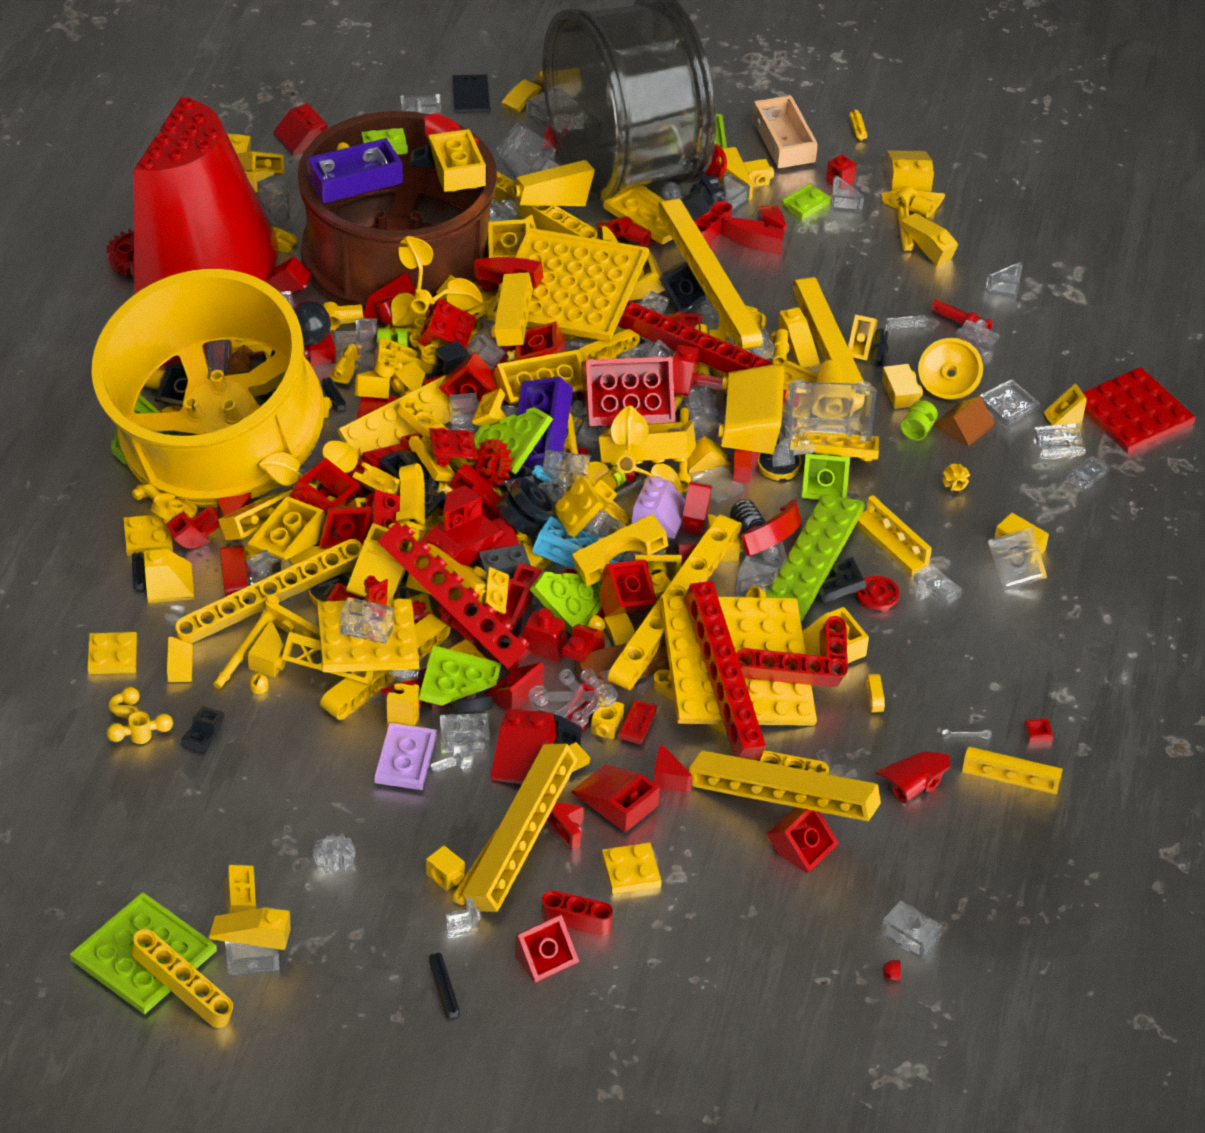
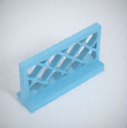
(553, 547)

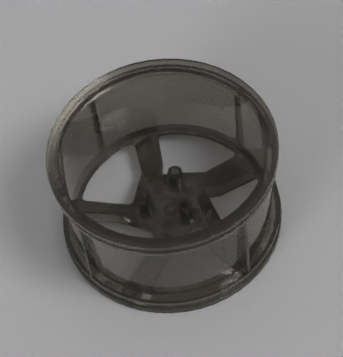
(630, 95)

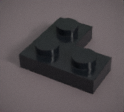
(847, 581)

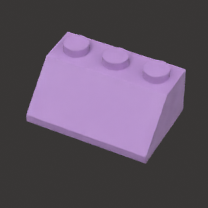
(663, 501)

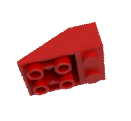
(619, 795)

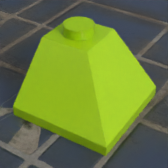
(825, 476)

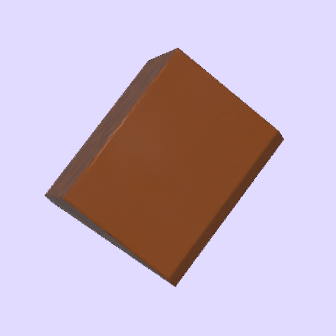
(966, 421)

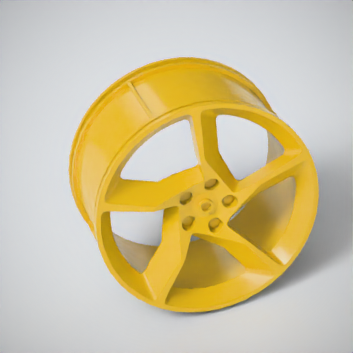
(231, 427)

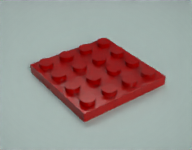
(1135, 410)

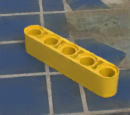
(186, 989)

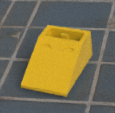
(377, 562)
(856, 638)

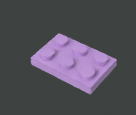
(405, 756)

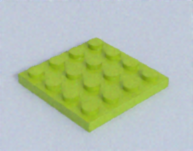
(109, 957)

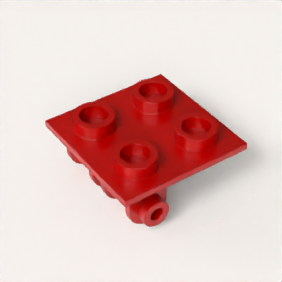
(452, 444)

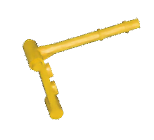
(281, 618)

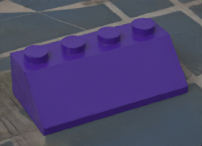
(553, 398)

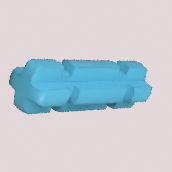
(540, 474)

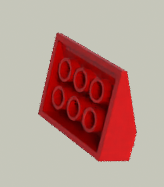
(634, 382)

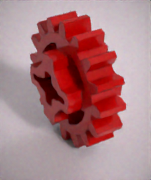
(493, 462)

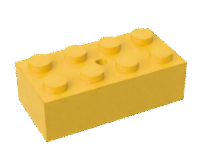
(663, 442)

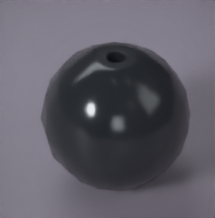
(313, 321)

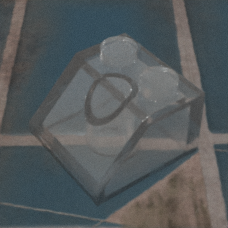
(1017, 558)

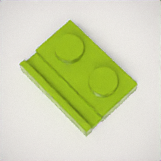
(395, 137)
(806, 201)

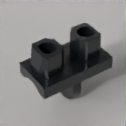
(711, 184)

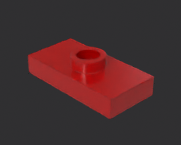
(637, 722)

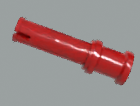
(956, 314)

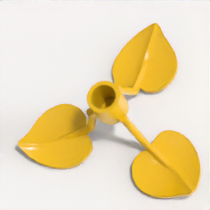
(407, 308)
(630, 429)
(284, 467)

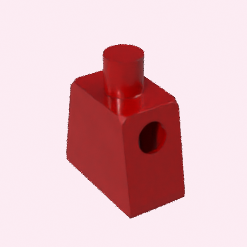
(545, 635)

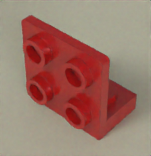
(447, 324)

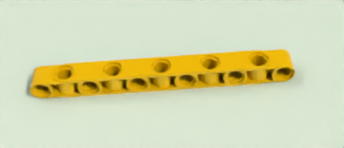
(651, 633)

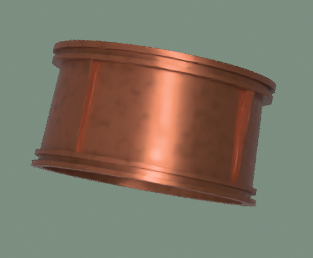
(357, 260)

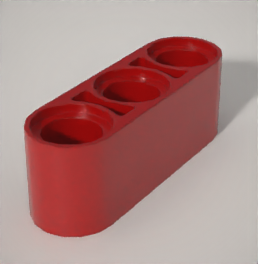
(712, 222)
(233, 569)
(578, 912)

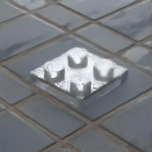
(1010, 402)

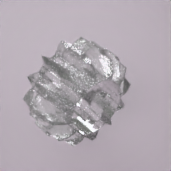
(334, 853)

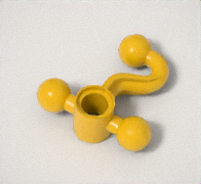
(139, 723)

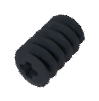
(747, 514)

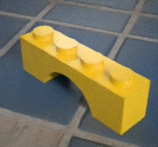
(642, 536)

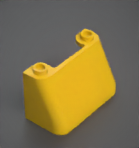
(753, 408)

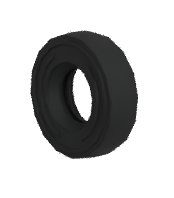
(471, 705)

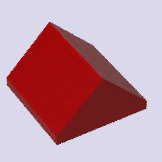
(514, 688)
(545, 948)

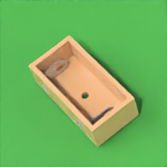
(780, 120)

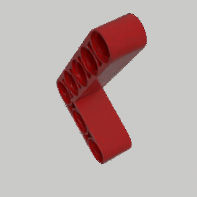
(801, 663)

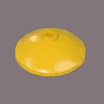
(953, 356)

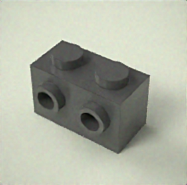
(503, 559)

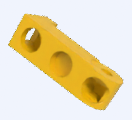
(412, 495)

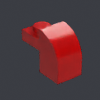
(194, 531)
(583, 642)

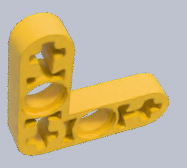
(390, 352)

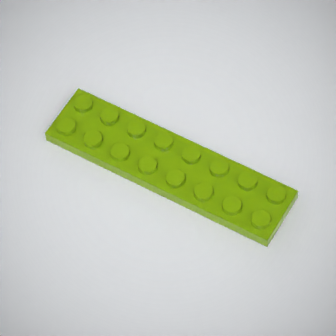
(816, 550)

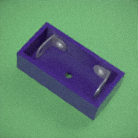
(354, 171)

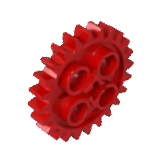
(121, 253)

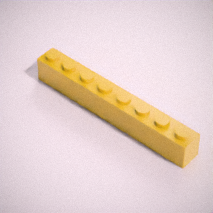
(785, 785)
(520, 827)

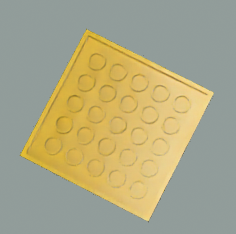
(582, 283)
(752, 624)

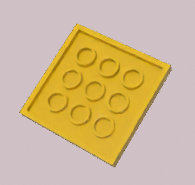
(351, 653)

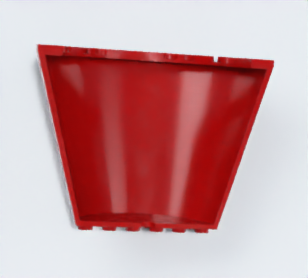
(197, 203)

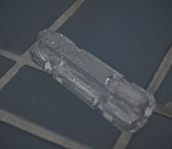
(906, 322)

